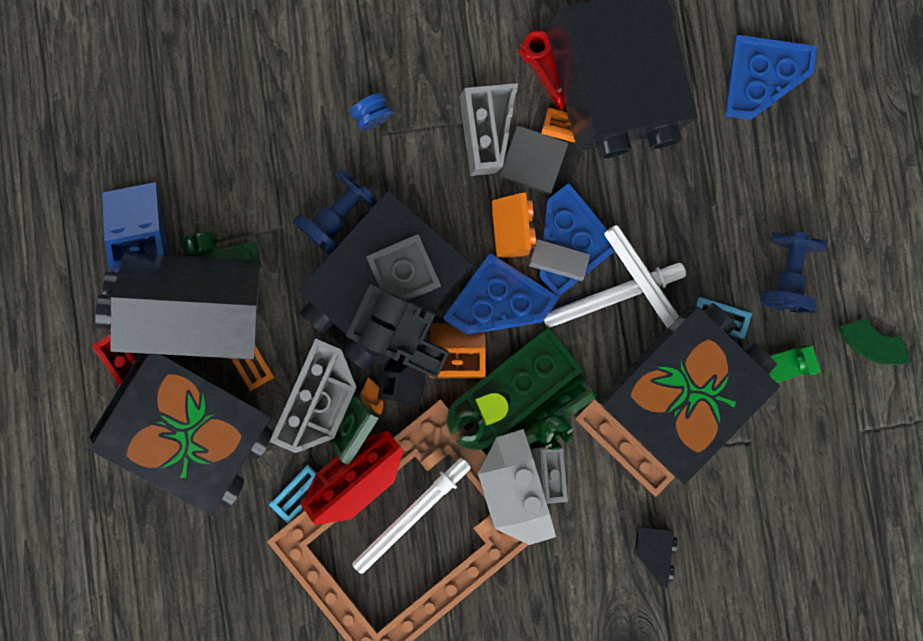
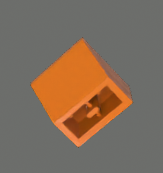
(511, 226)
(465, 351)

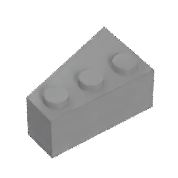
(486, 125)

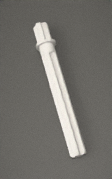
(641, 275)
(611, 296)
(412, 514)

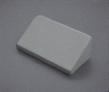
(559, 260)
(551, 473)

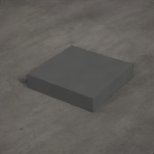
(533, 160)
(404, 269)

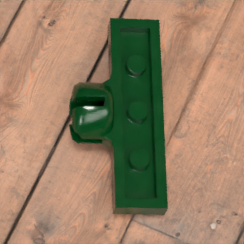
(205, 246)
(550, 419)

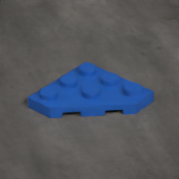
(764, 73)
(576, 227)
(499, 300)

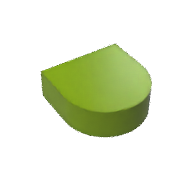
(492, 408)

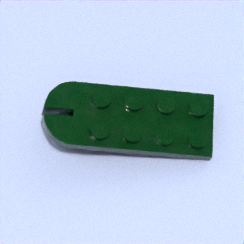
(523, 381)

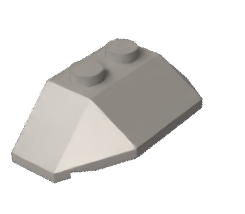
(316, 400)
(515, 490)

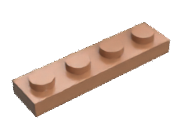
(624, 448)

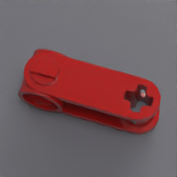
(543, 65)

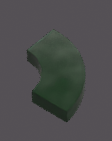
(873, 345)

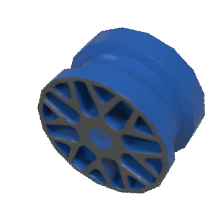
(371, 112)

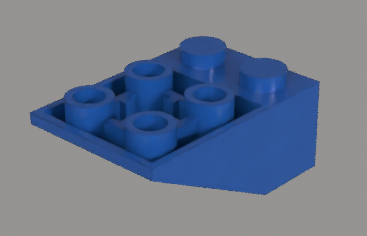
(133, 223)

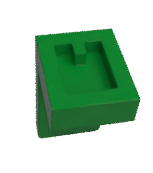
(794, 363)

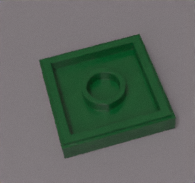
(354, 428)

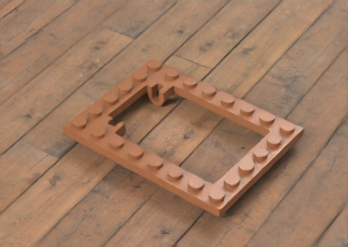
(430, 443)

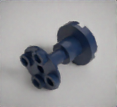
(329, 221)
(792, 283)

